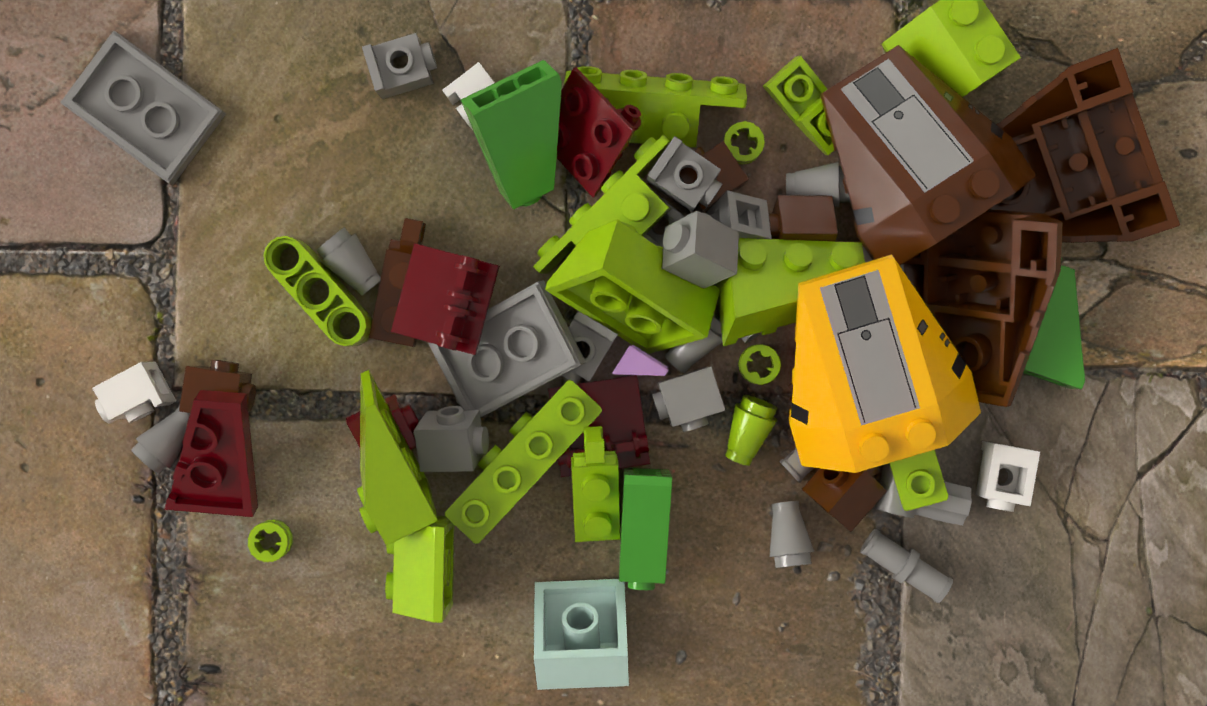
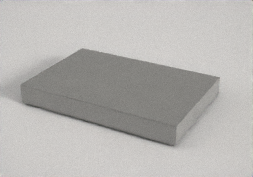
(143, 108)
(518, 351)

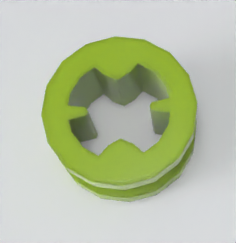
(753, 133)
(764, 351)
(270, 554)

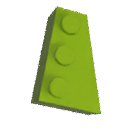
(767, 281)

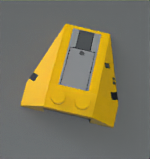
(873, 372)

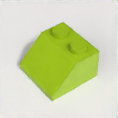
(957, 43)
(423, 572)

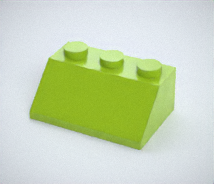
(622, 285)

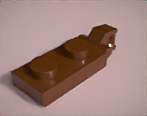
(392, 282)

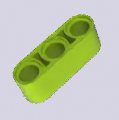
(299, 282)

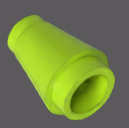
(749, 428)

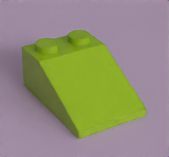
(393, 489)

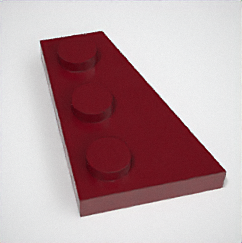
(216, 458)

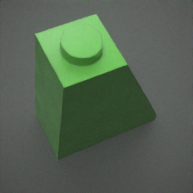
(519, 131)
(1058, 345)
(644, 527)

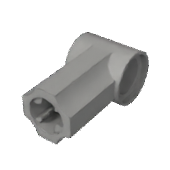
(951, 511)

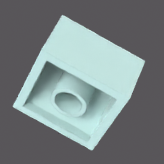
(580, 634)

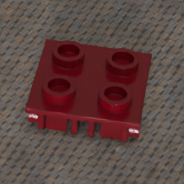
(592, 132)
(445, 299)
(620, 420)

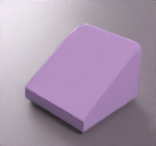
(639, 363)

